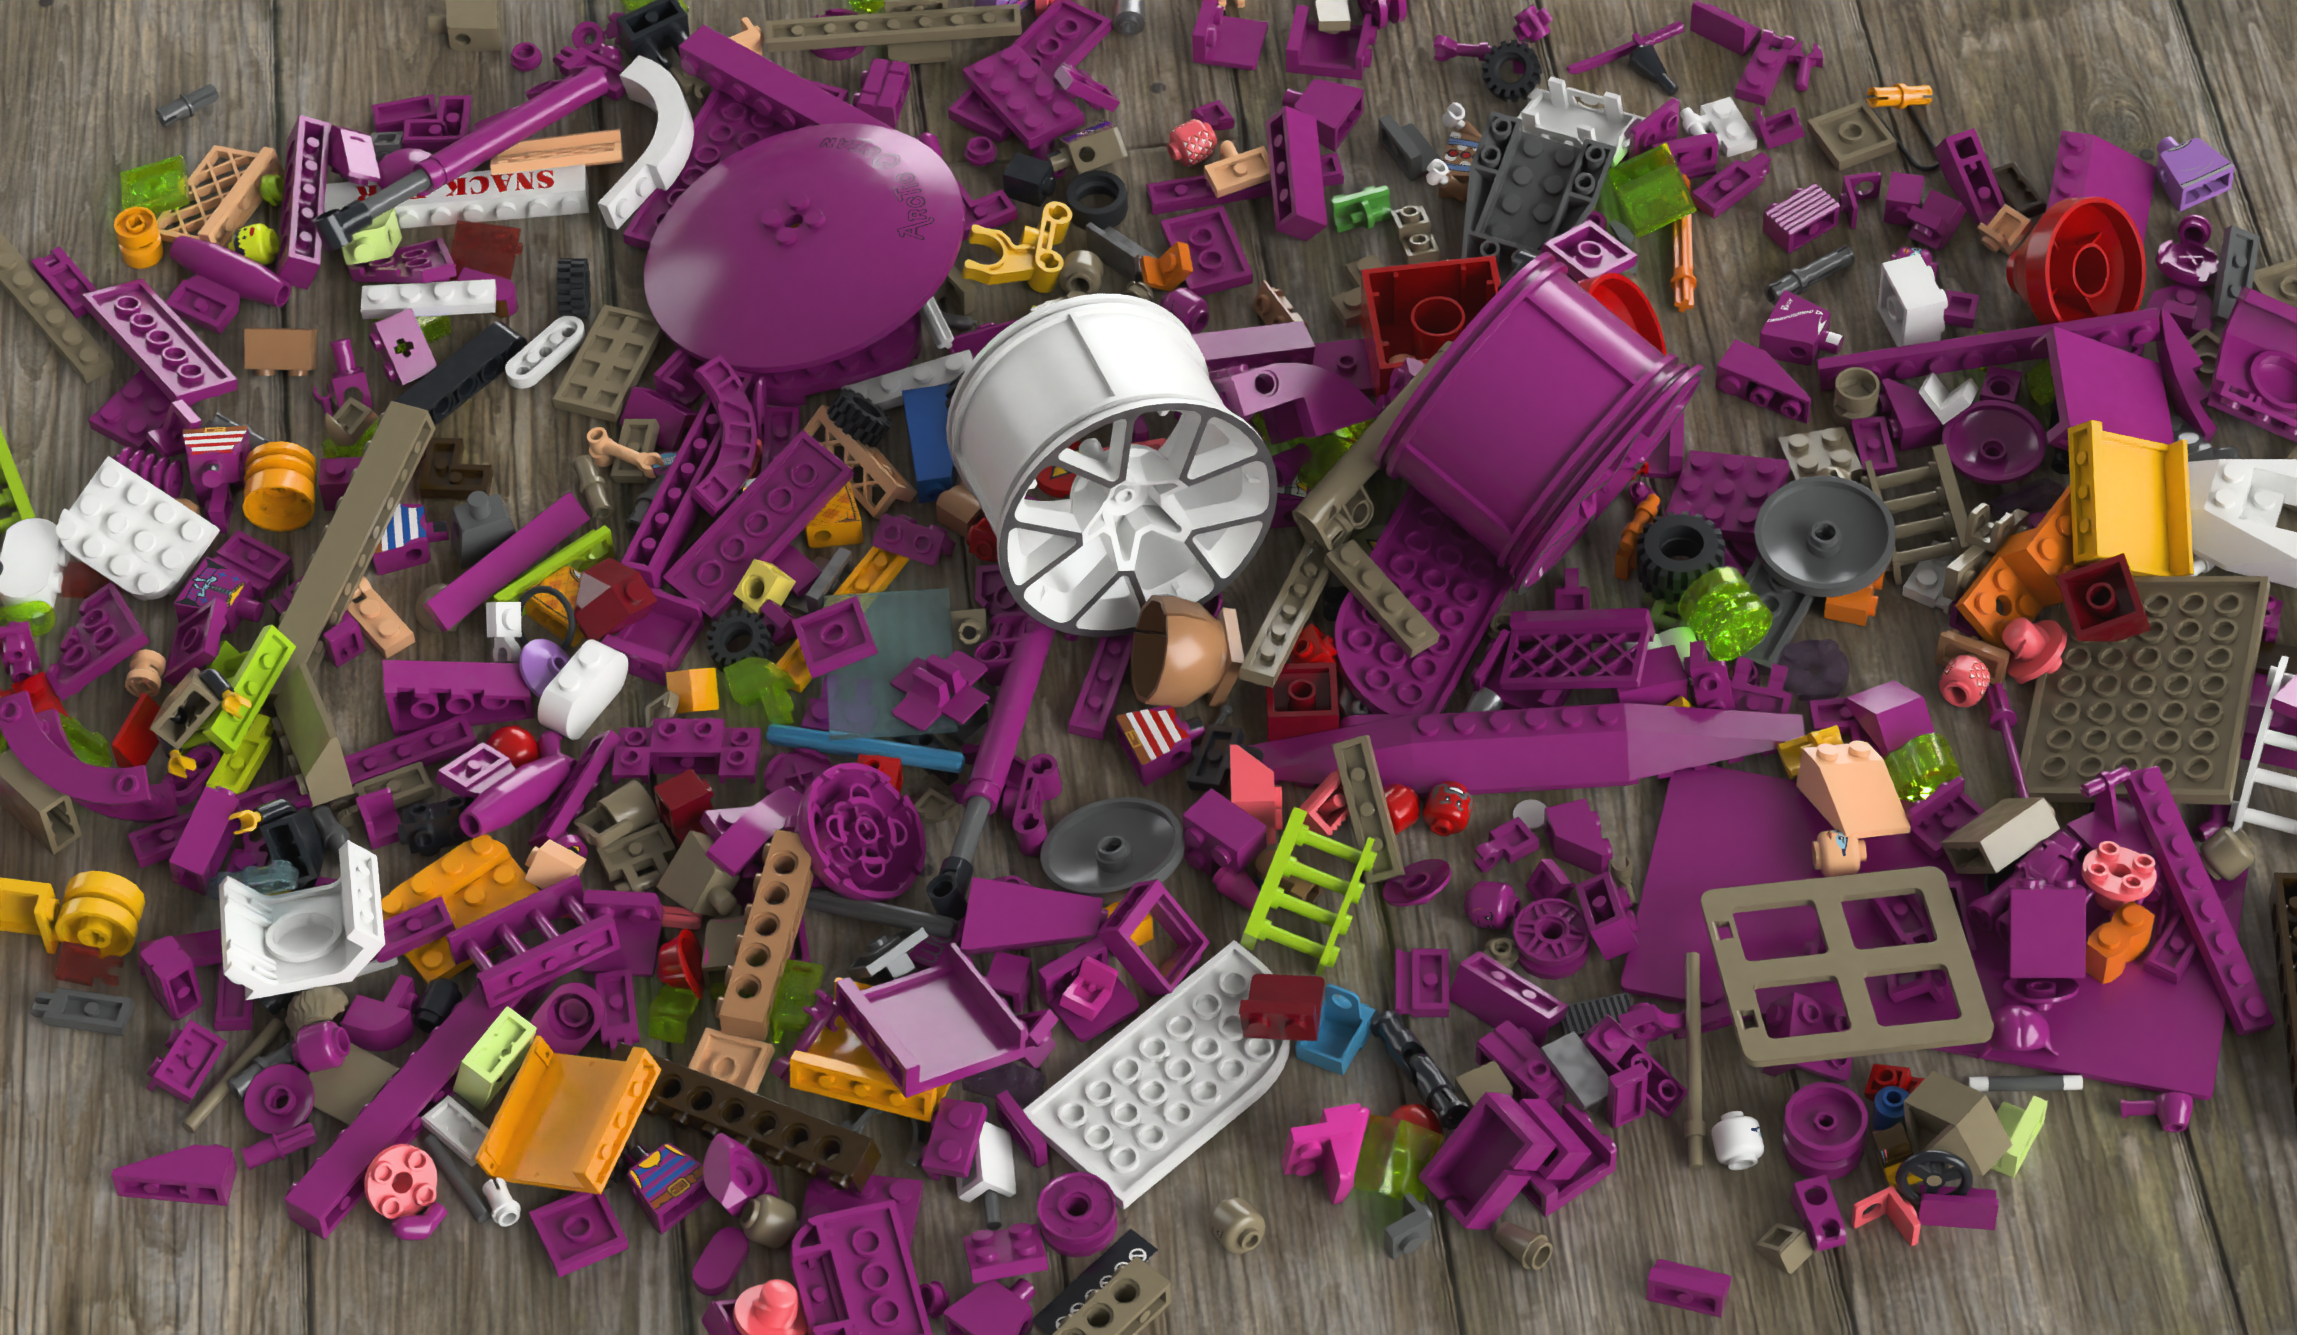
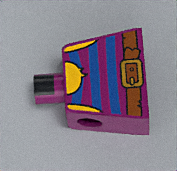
(666, 1184)

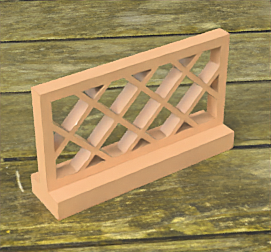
(561, 151)
(233, 206)

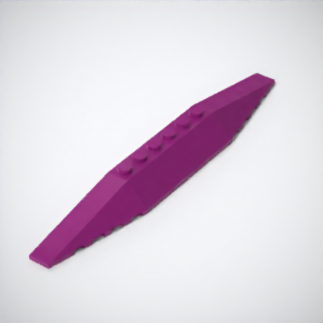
(1539, 746)

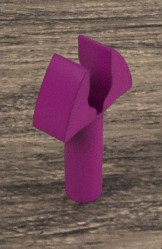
(1804, 64)

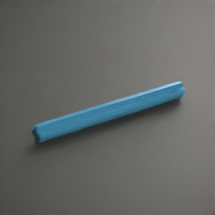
(910, 754)

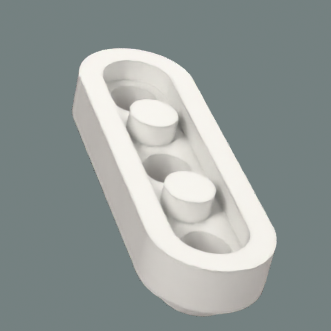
(554, 342)

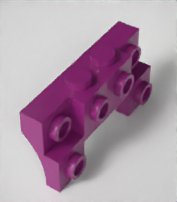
(684, 744)

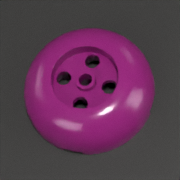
(861, 816)

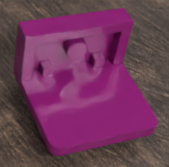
(1061, 972)
(1803, 1016)

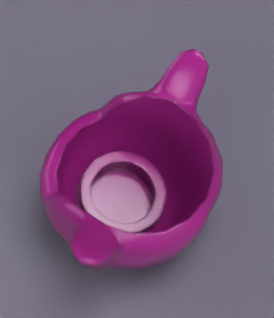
(2018, 1029)

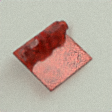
(485, 248)

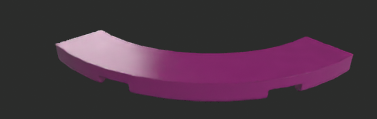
(737, 436)

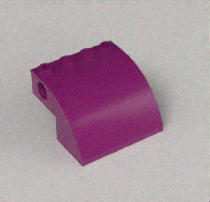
(1293, 398)

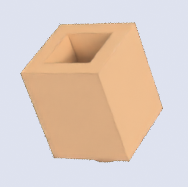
(552, 864)

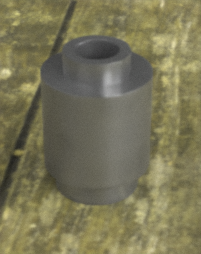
(1129, 16)

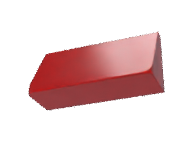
(135, 739)

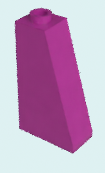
(1024, 917)

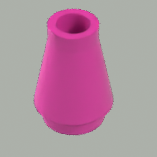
(1236, 887)

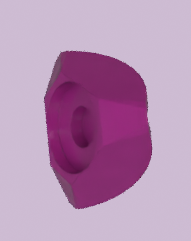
(735, 1174)

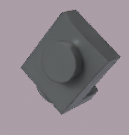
(1411, 1230)

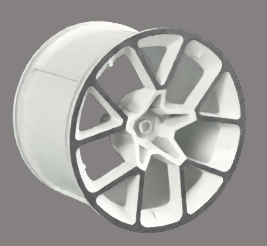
(1135, 515)

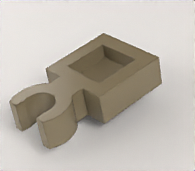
(691, 84)

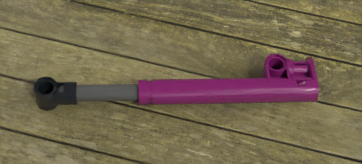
(545, 106)
(1014, 663)

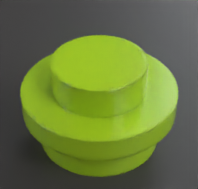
(272, 189)

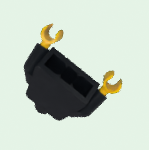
(289, 837)

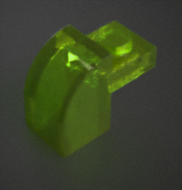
(761, 680)

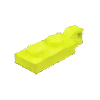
(239, 768)

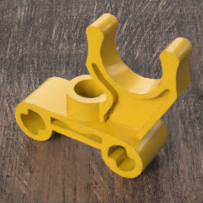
(1031, 259)

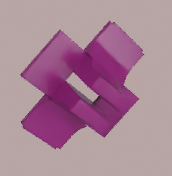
(928, 689)

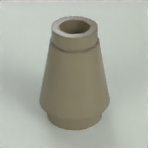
(1525, 1245)

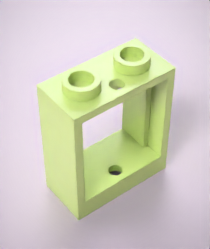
(494, 1055)

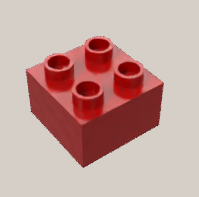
(1420, 308)

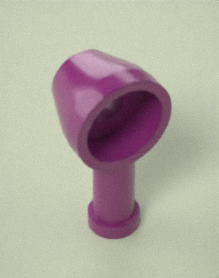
(2171, 1109)

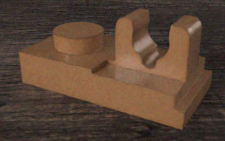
(1953, 644)

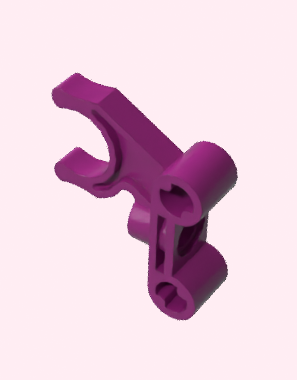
(1023, 795)

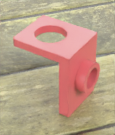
(1890, 1203)

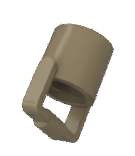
(621, 813)

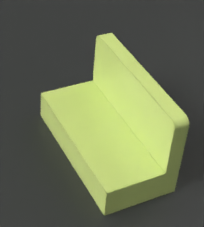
(2022, 1128)

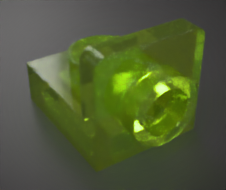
(670, 1014)

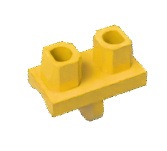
(1792, 750)

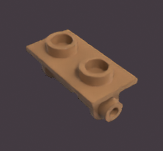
(1274, 307)

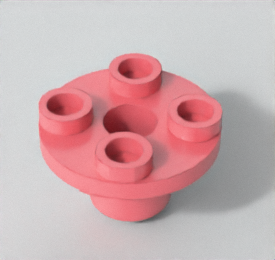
(2033, 648)
(2118, 875)
(401, 1181)
(769, 1310)

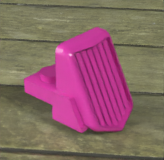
(1328, 1146)

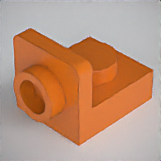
(1169, 269)

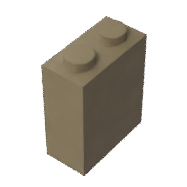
(37, 806)
(2000, 835)

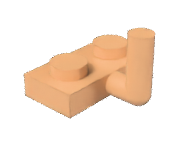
(1236, 170)

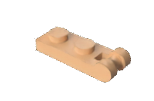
(379, 621)

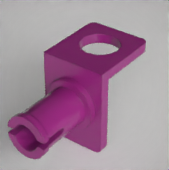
(347, 372)

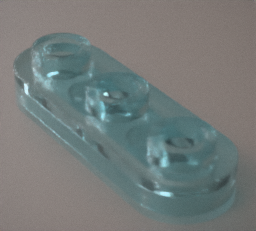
(266, 880)

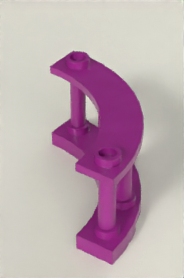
(47, 754)

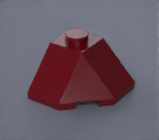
(610, 599)

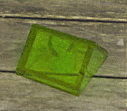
(1394, 1157)

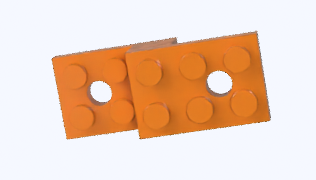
(2022, 575)

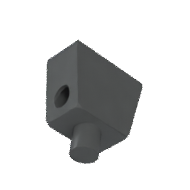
(479, 527)

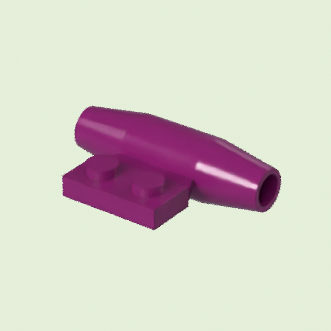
(219, 283)
(498, 788)

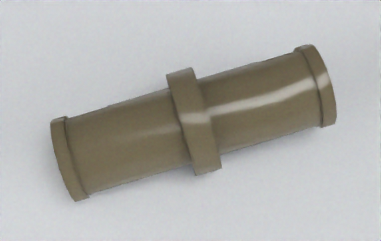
(592, 487)

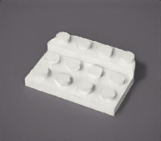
(134, 533)

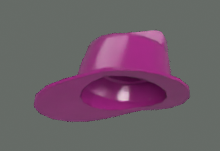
(569, 1018)

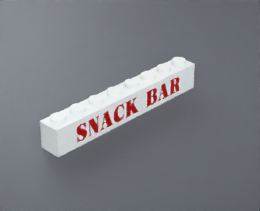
(482, 197)

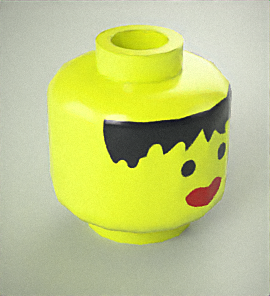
(256, 243)

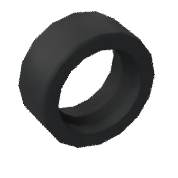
(1093, 183)

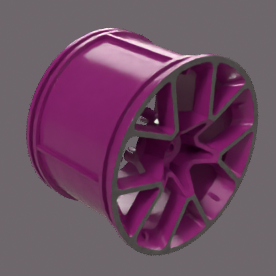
(1536, 419)

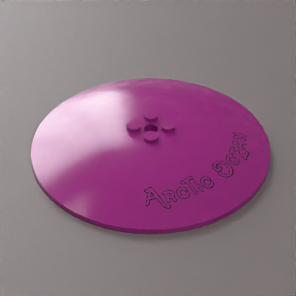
(774, 298)

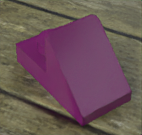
(1039, 1039)

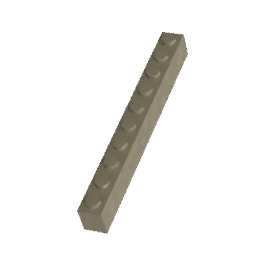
(353, 535)

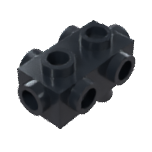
(433, 825)

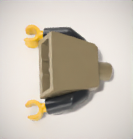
(187, 709)

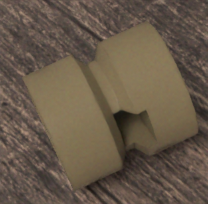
(1855, 396)

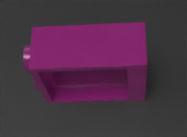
(205, 839)
(1117, 929)

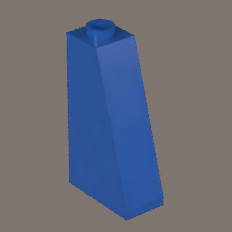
(927, 436)

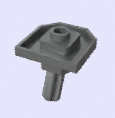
(888, 956)

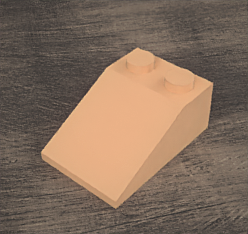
(1852, 789)

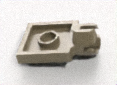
(1820, 454)

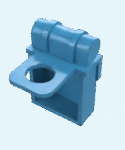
(1341, 1032)

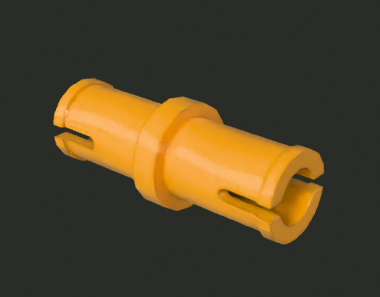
(1899, 96)

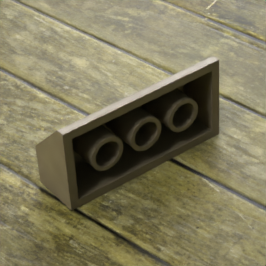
(310, 740)

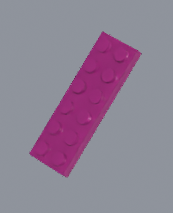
(1059, 35)
(159, 342)
(759, 523)

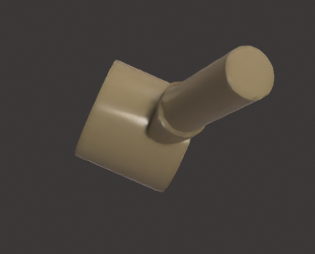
(1624, 877)

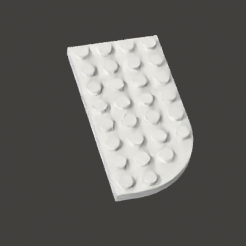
(1163, 1081)

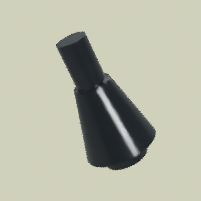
(1648, 64)

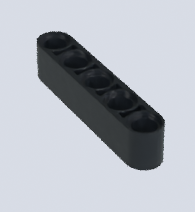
(465, 372)

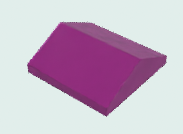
(1890, 715)

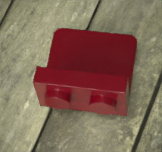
(1283, 1007)

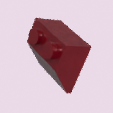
(2104, 601)
(1302, 701)

